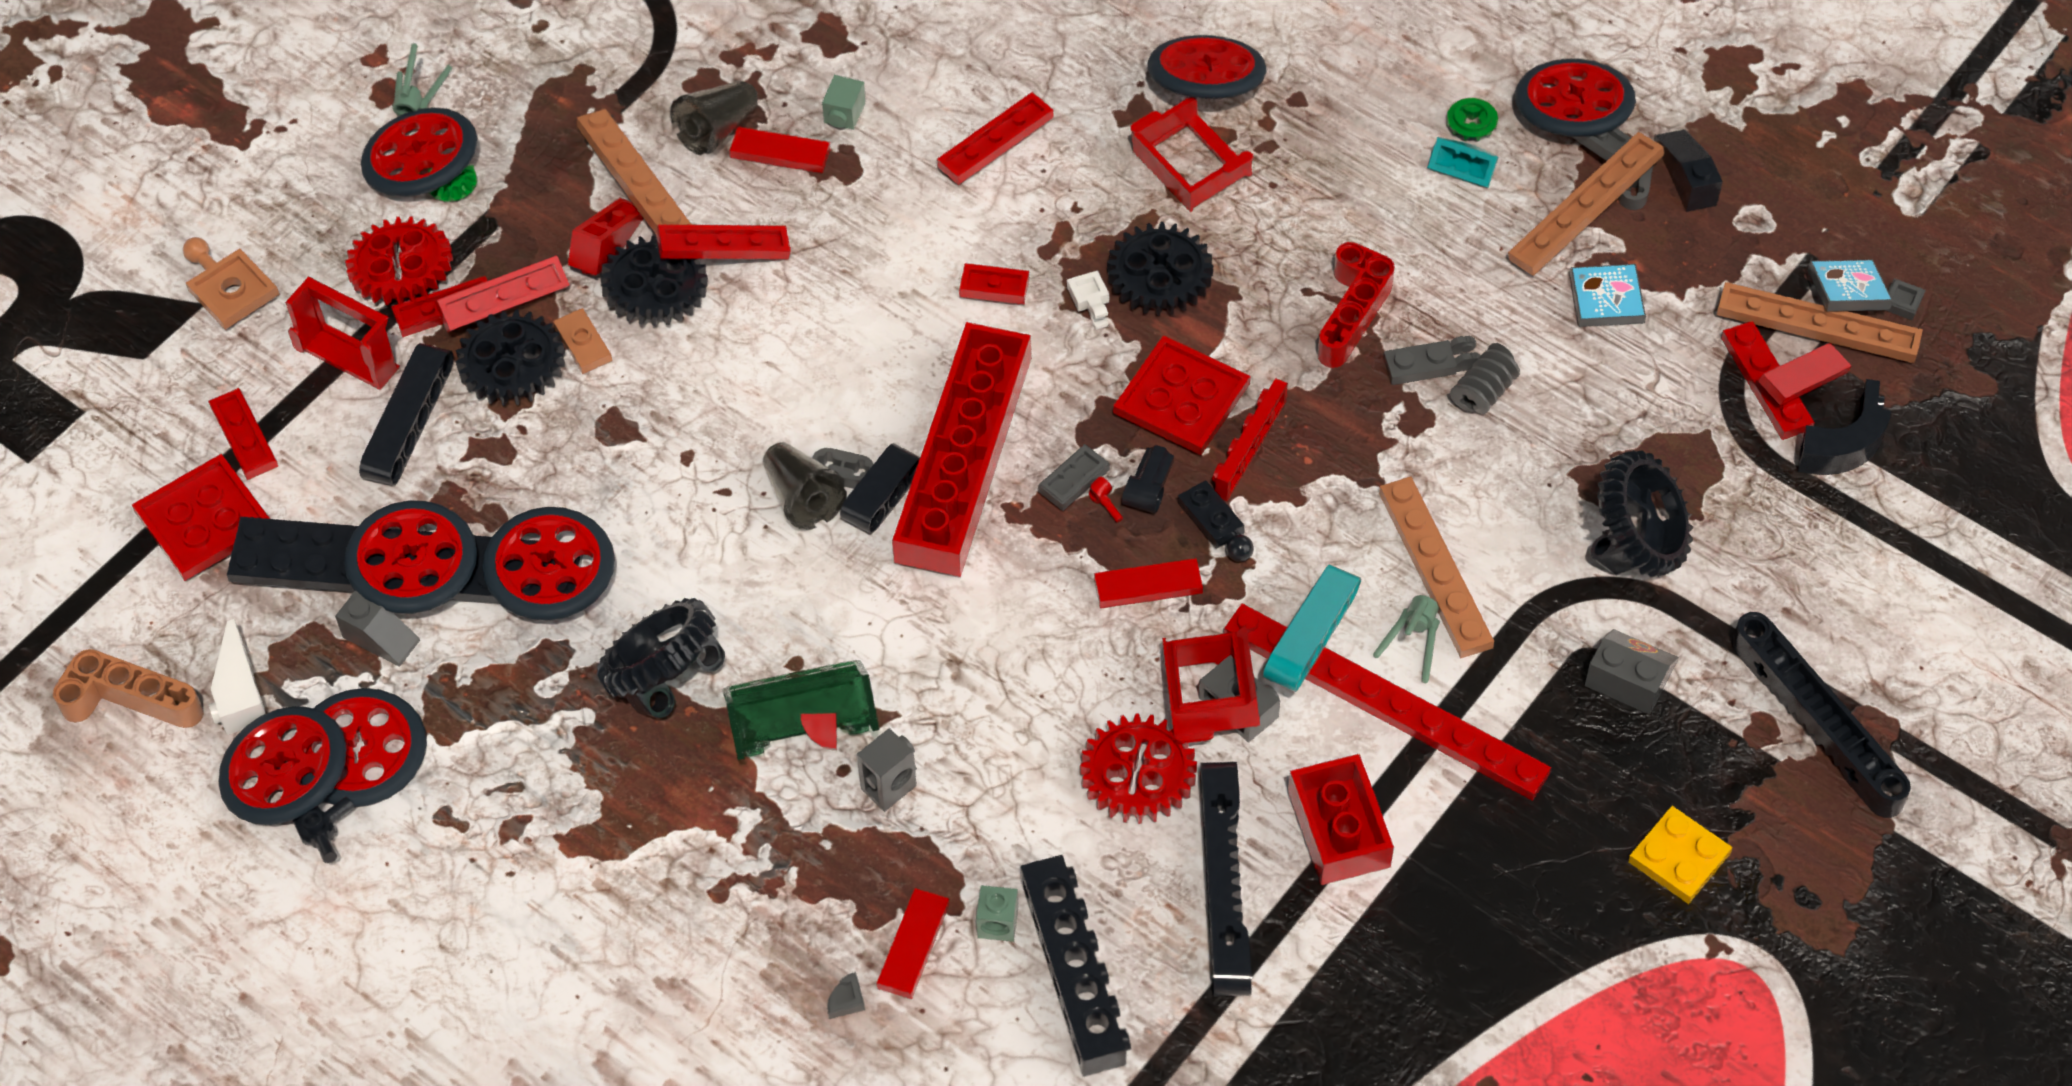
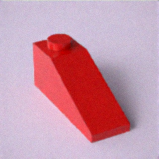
(601, 234)

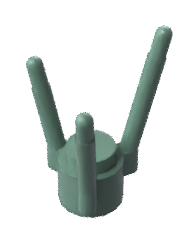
(408, 96)
(1418, 617)

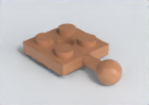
(235, 270)

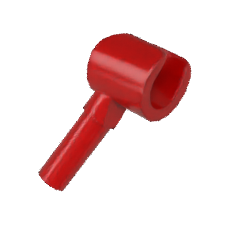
(1098, 494)

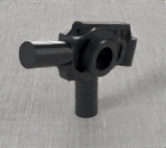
(318, 829)

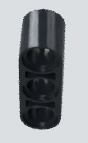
(880, 488)

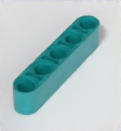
(1312, 628)

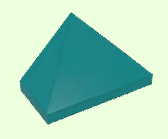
(1463, 161)

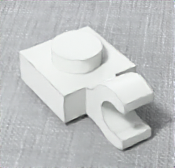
(1090, 293)

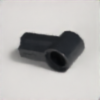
(1147, 486)

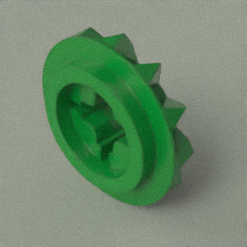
(1472, 109)
(459, 188)

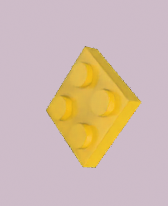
(1680, 854)

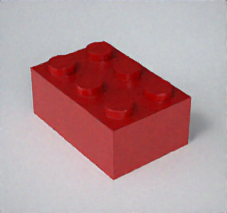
(1340, 819)

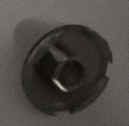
(712, 114)
(803, 486)

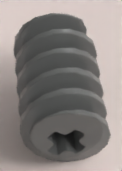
(1486, 380)

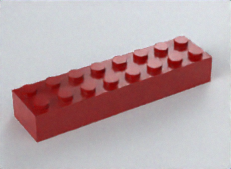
(962, 450)

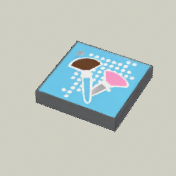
(1850, 285)
(1607, 295)

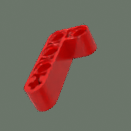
(1369, 284)

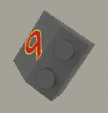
(1630, 670)

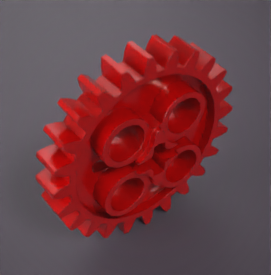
(422, 258)
(1106, 761)

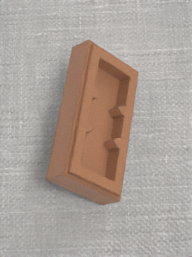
(582, 341)

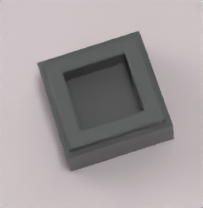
(1905, 299)

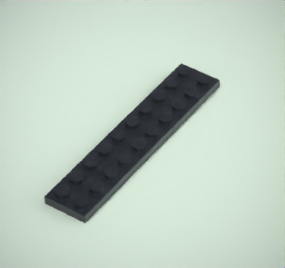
(314, 557)

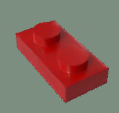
(994, 283)

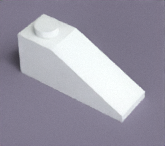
(234, 685)

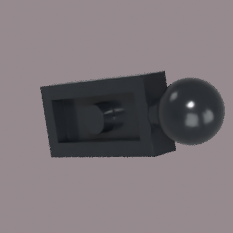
(1216, 520)

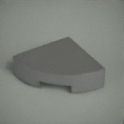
(846, 997)

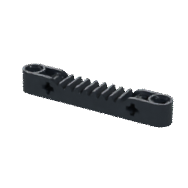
(1857, 753)
(1228, 962)

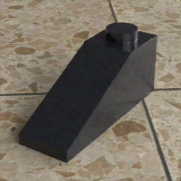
(1690, 170)

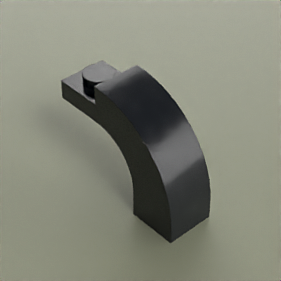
(1846, 448)

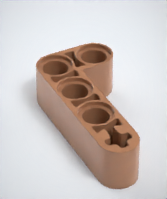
(173, 702)

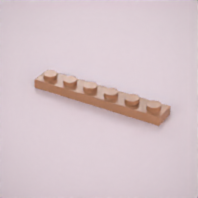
(630, 170)
(1585, 203)
(1816, 323)
(1436, 567)

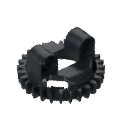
(1628, 491)
(642, 663)

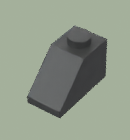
(375, 629)

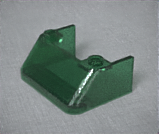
(773, 705)

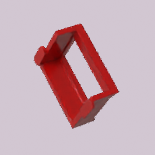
(1158, 127)
(366, 360)
(1201, 719)

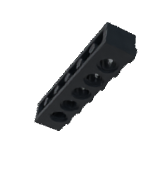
(1093, 1050)

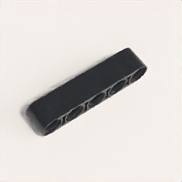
(406, 414)

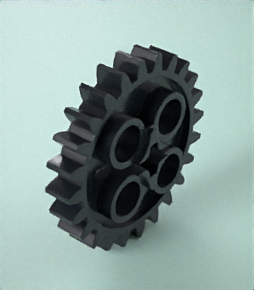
(1160, 268)
(650, 285)
(510, 351)

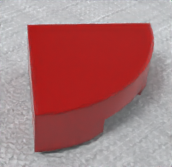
(821, 729)

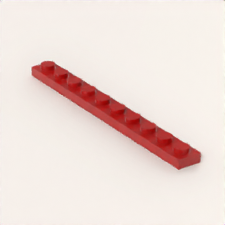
(1404, 710)

